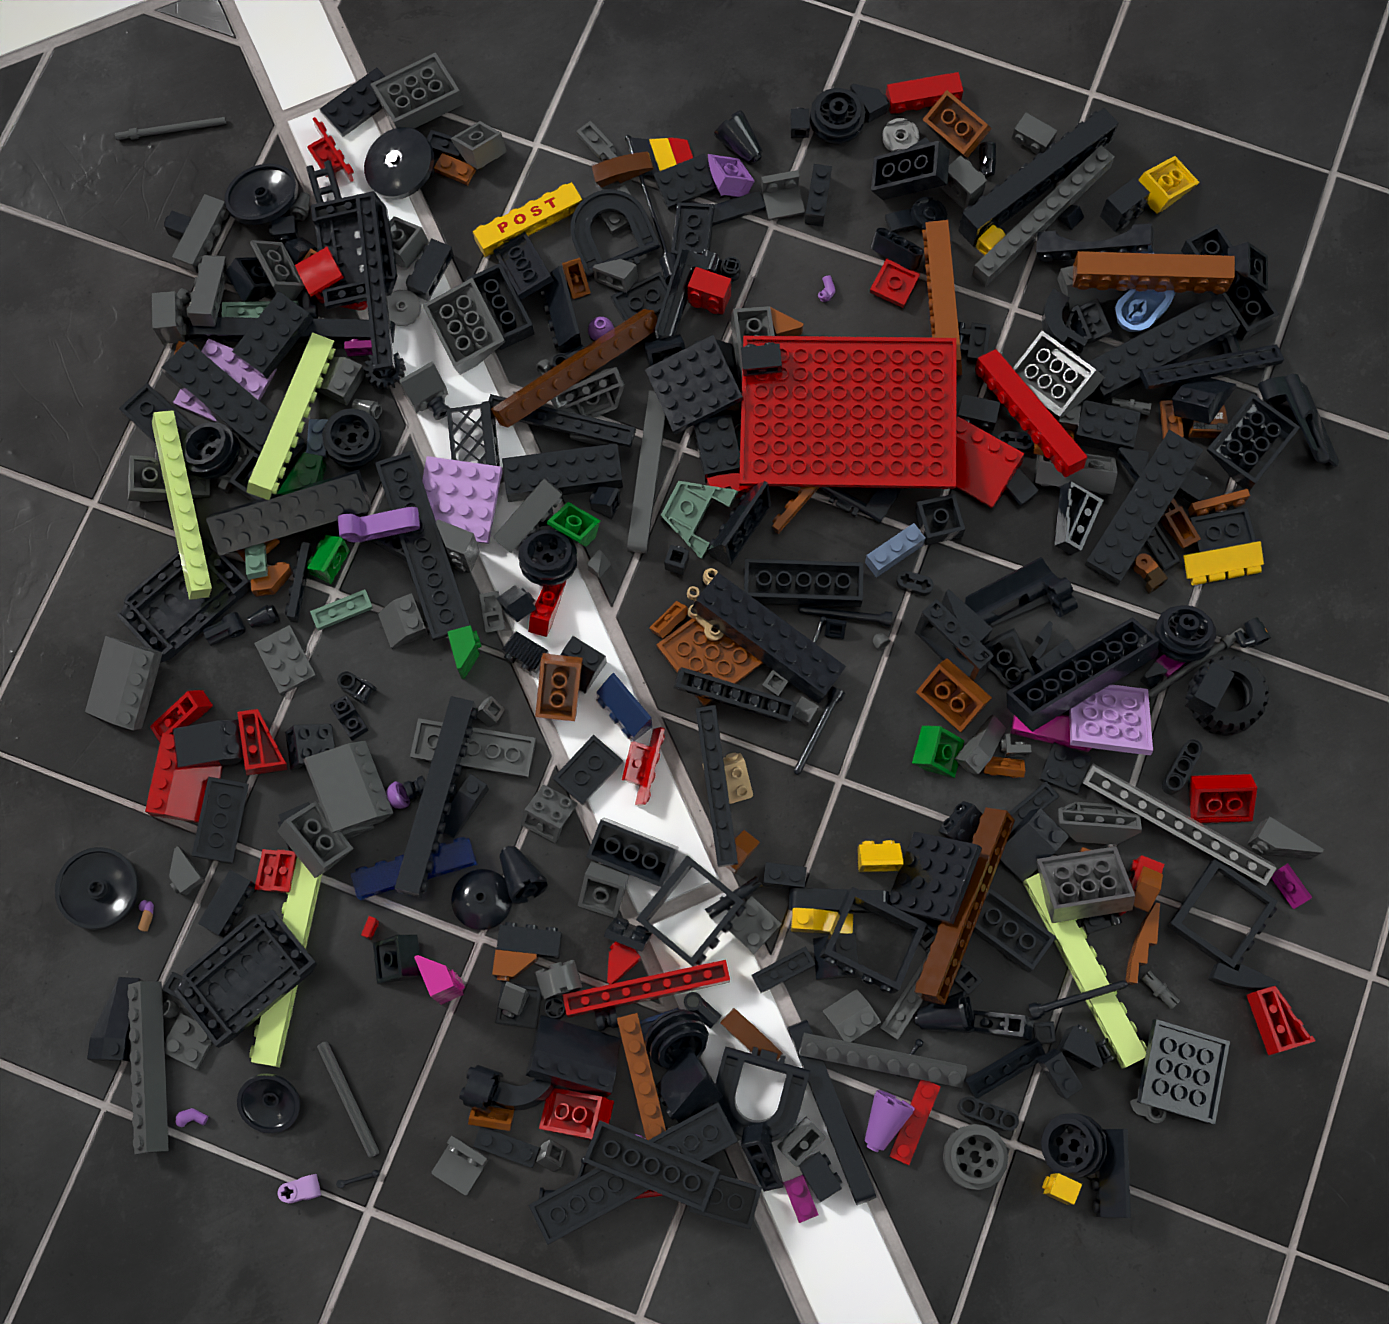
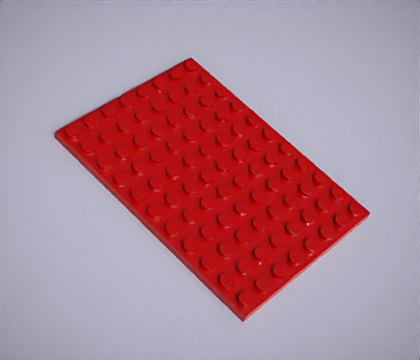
(852, 414)

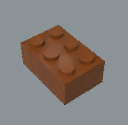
(957, 124)
(558, 687)
(953, 695)

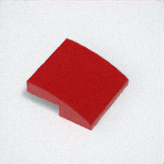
(319, 271)
(276, 871)

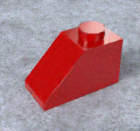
(620, 961)

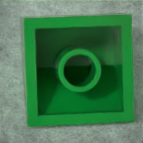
(575, 524)
(328, 558)
(465, 648)
(937, 750)

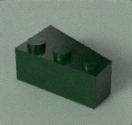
(307, 471)

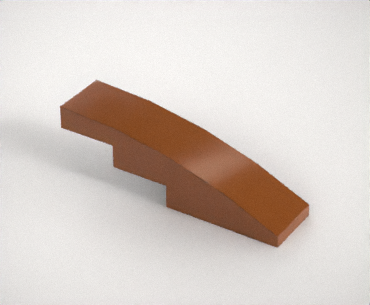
(1146, 937)

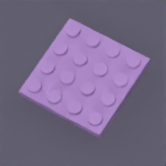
(234, 367)
(463, 494)
(1113, 721)

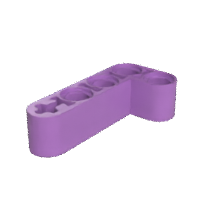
(378, 525)

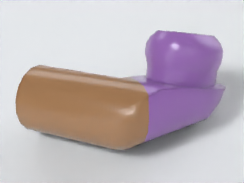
(147, 908)

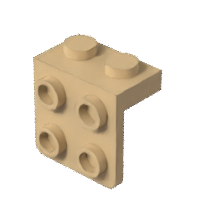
(737, 778)

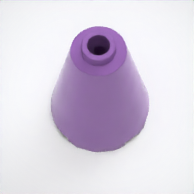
(886, 1119)

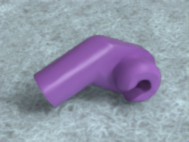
(829, 289)
(189, 1115)

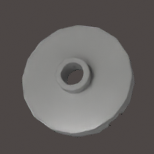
(902, 128)
(407, 314)

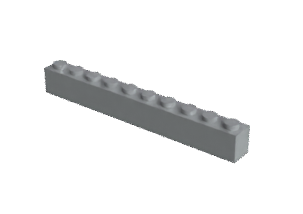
(1179, 824)

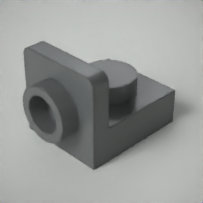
(1018, 749)

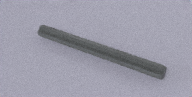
(348, 1099)

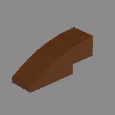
(622, 168)
(1179, 525)
(747, 1033)

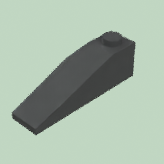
(147, 481)

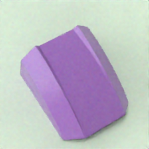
(730, 175)

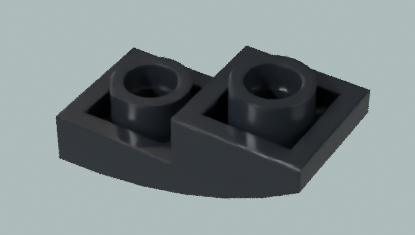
(349, 717)

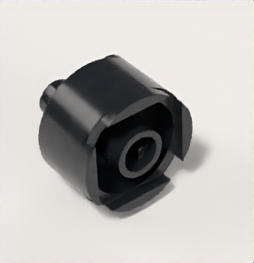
(480, 1088)

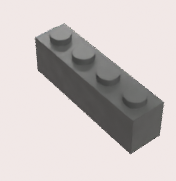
(200, 233)
(208, 291)
(527, 515)

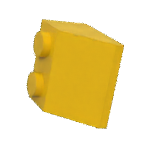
(879, 856)

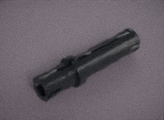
(726, 902)

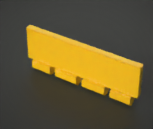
(1222, 560)

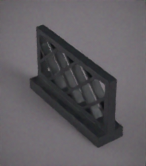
(489, 433)

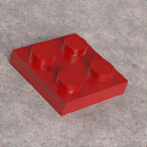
(894, 283)

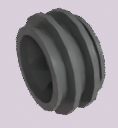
(997, 1153)

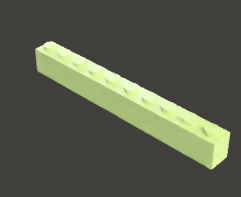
(290, 417)
(181, 505)
(298, 916)
(1090, 975)

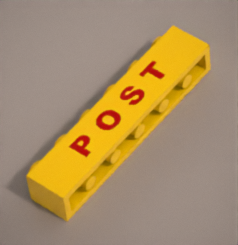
(528, 218)

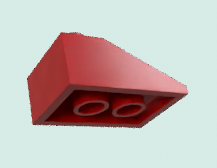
(575, 1113)

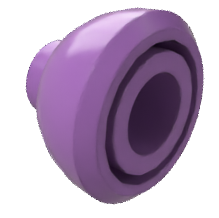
(598, 327)
(397, 795)

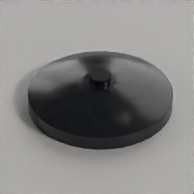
(399, 163)
(261, 194)
(96, 888)

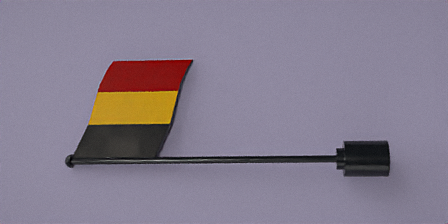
(663, 154)

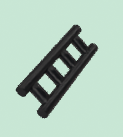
(332, 188)

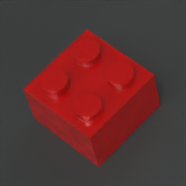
(709, 291)

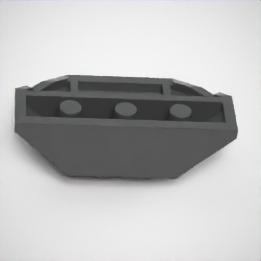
(592, 394)
(1099, 822)

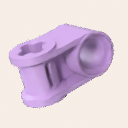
(303, 1188)

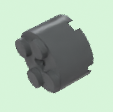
(559, 979)

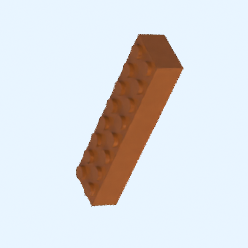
(1153, 272)
(941, 284)

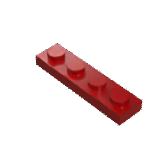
(912, 1129)

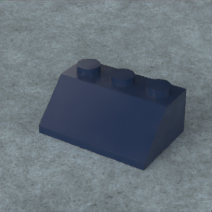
(623, 708)

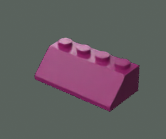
(440, 980)

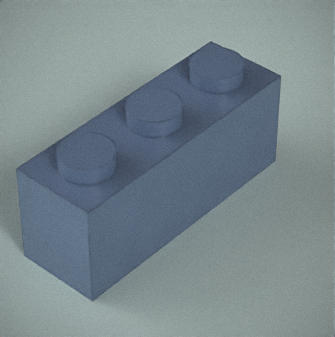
(895, 550)

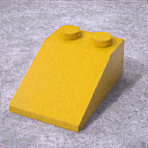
(1167, 183)

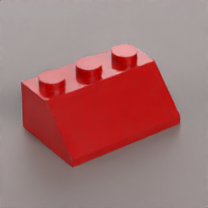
(1222, 798)

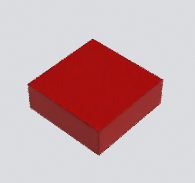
(370, 928)

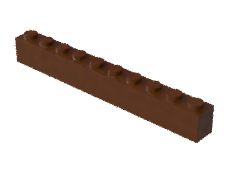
(575, 368)
(952, 939)

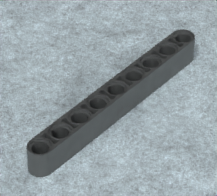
(647, 476)

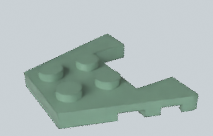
(687, 508)

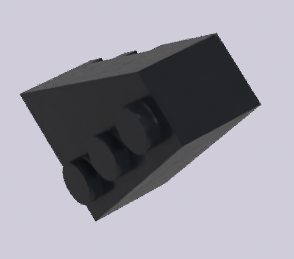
(1075, 517)

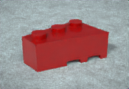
(258, 746)
(1276, 1021)

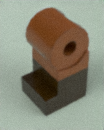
(1150, 571)

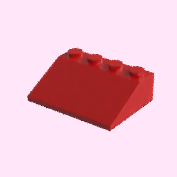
(983, 463)
(177, 791)

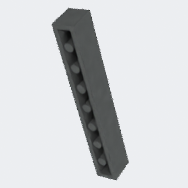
(148, 1067)

